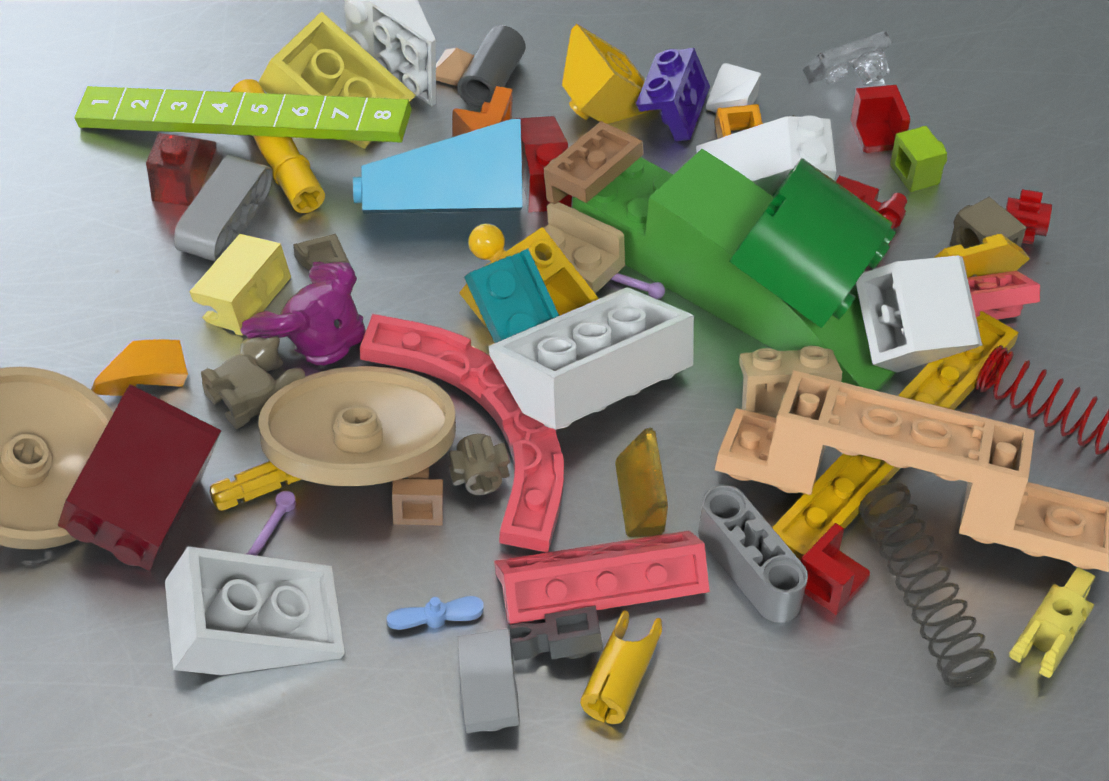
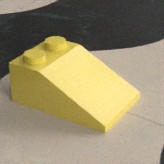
(329, 63)

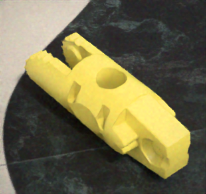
(1056, 622)

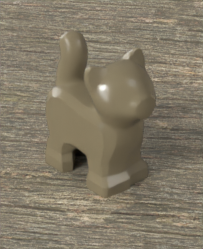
(245, 379)

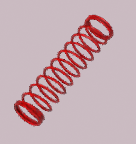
(1002, 359)

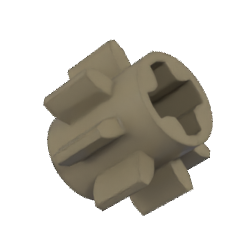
(479, 464)

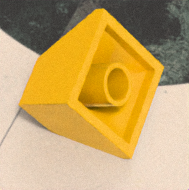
(600, 79)

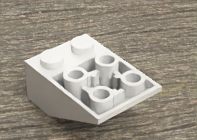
(398, 39)

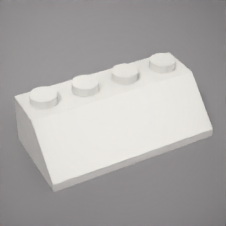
(594, 356)

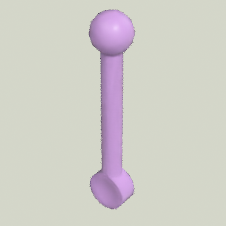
(654, 289)
(284, 503)

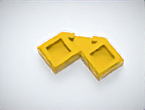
(993, 256)

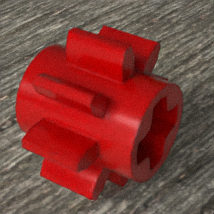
(1030, 213)

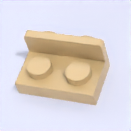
(588, 244)
(770, 371)

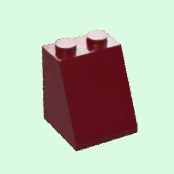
(139, 478)

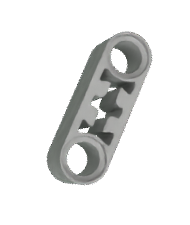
(223, 207)
(752, 553)

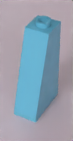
(453, 175)

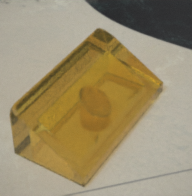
(642, 486)

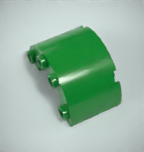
(813, 244)

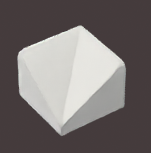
(733, 87)

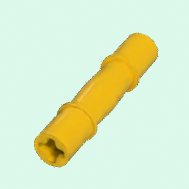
(289, 167)

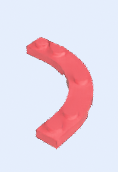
(533, 446)

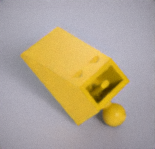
(560, 277)

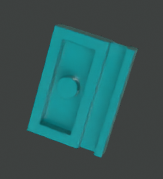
(511, 295)

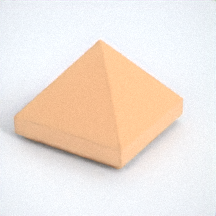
(452, 65)

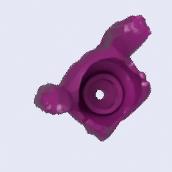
(311, 316)

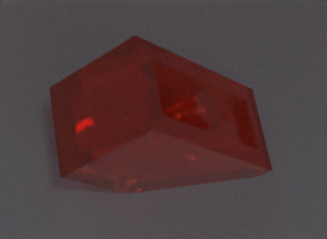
(178, 167)

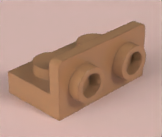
(591, 163)

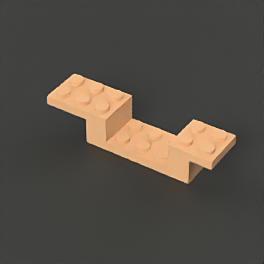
(910, 433)

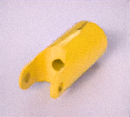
(619, 673)

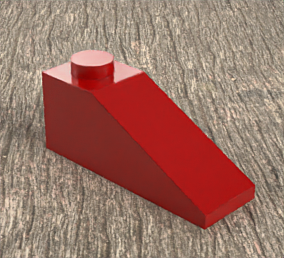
(540, 143)

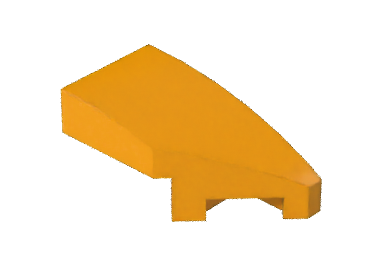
(145, 363)

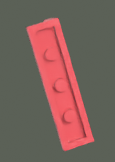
(603, 575)

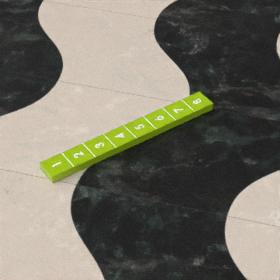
(244, 113)

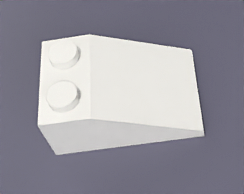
(774, 148)
(250, 613)

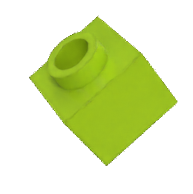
(918, 158)

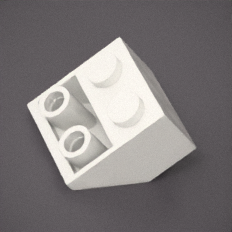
(917, 312)

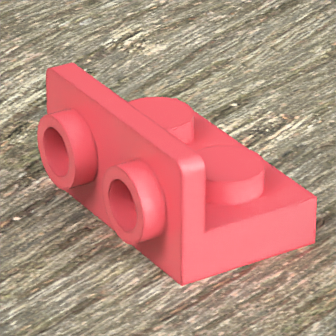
(1003, 293)

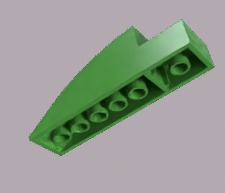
(686, 232)

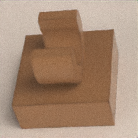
(418, 500)

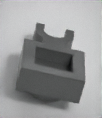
(564, 634)

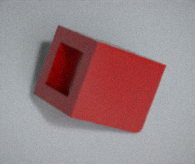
(878, 117)
(831, 573)

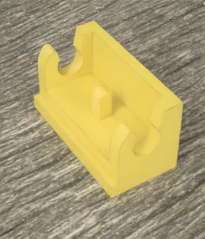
(242, 282)

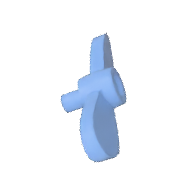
(436, 613)

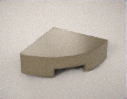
(322, 249)

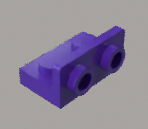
(677, 88)

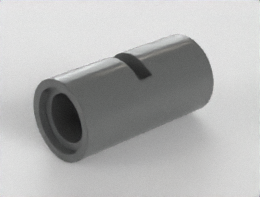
(491, 65)

